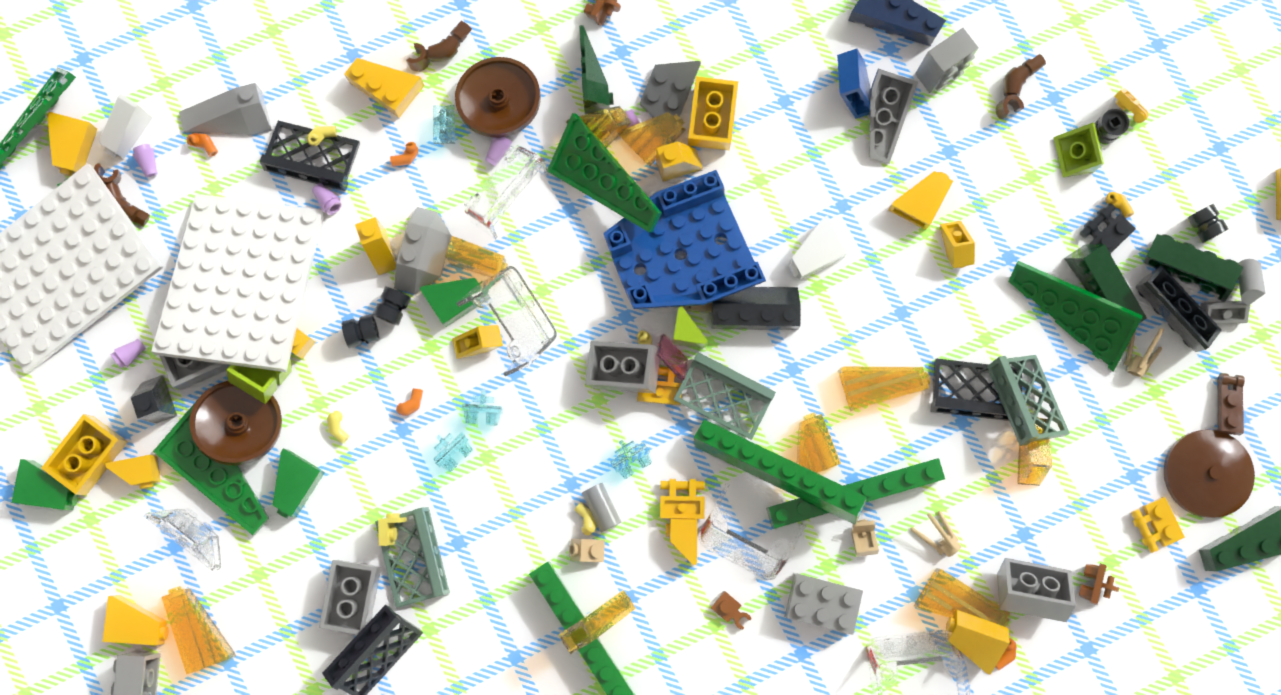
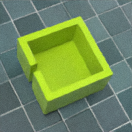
(256, 381)

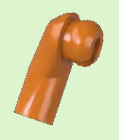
(202, 141)
(407, 157)
(411, 405)
(1008, 656)

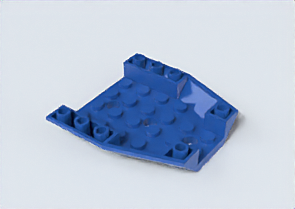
(689, 223)

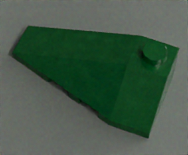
(594, 84)

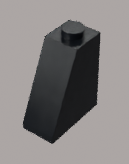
(153, 401)

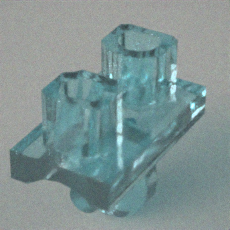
(444, 124)
(492, 412)
(627, 455)
(445, 457)

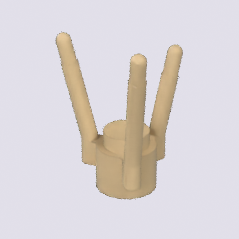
(1139, 365)
(948, 543)

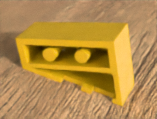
(385, 85)

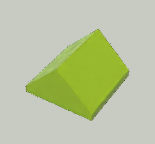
(1079, 151)
(687, 332)

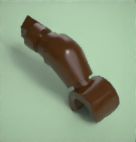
(441, 51)
(1014, 82)
(134, 213)

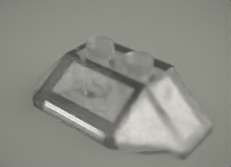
(190, 534)

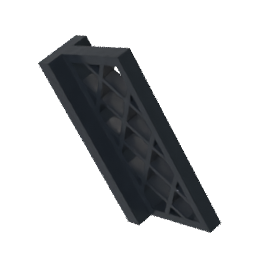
(301, 169)
(963, 406)
(366, 646)

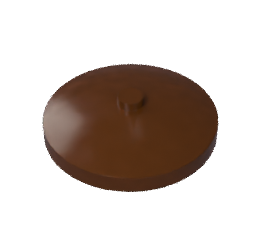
(497, 97)
(234, 425)
(1209, 473)

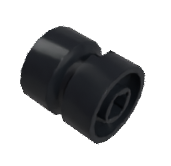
(1111, 125)
(1208, 223)
(391, 306)
(359, 331)

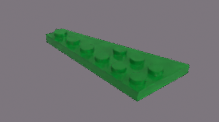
(35, 111)
(594, 171)
(1083, 315)
(219, 482)

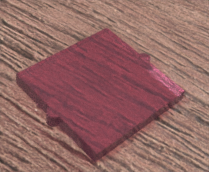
(672, 357)

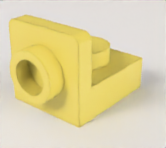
(386, 528)

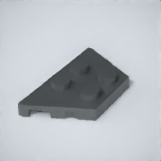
(669, 88)

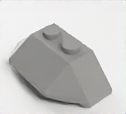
(421, 251)

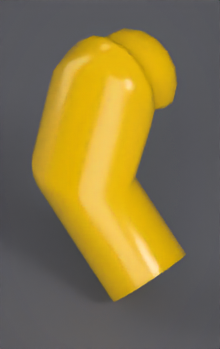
(1120, 202)

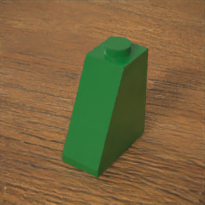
(444, 297)
(294, 483)
(40, 489)

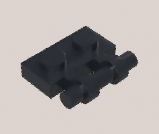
(1114, 234)

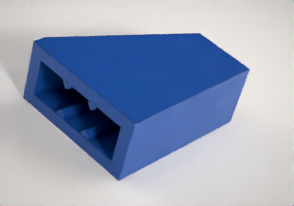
(854, 82)

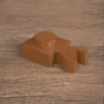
(728, 608)

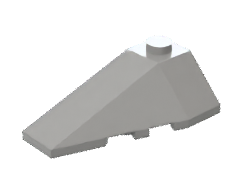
(888, 109)
(232, 112)

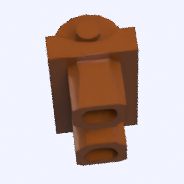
(601, 9)
(1093, 593)

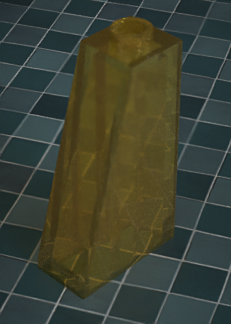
(880, 384)
(947, 594)
(597, 622)
(194, 631)

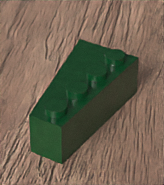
(1194, 265)
(1102, 276)
(1245, 544)

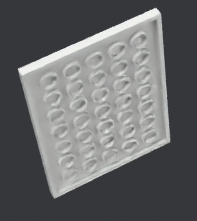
(67, 267)
(239, 283)

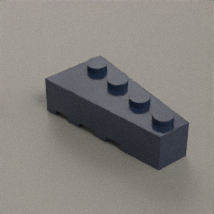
(900, 18)

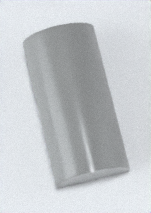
(1251, 281)
(1227, 311)
(601, 507)

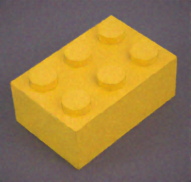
(713, 113)
(83, 454)

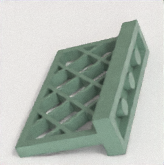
(732, 378)
(1015, 401)
(431, 557)

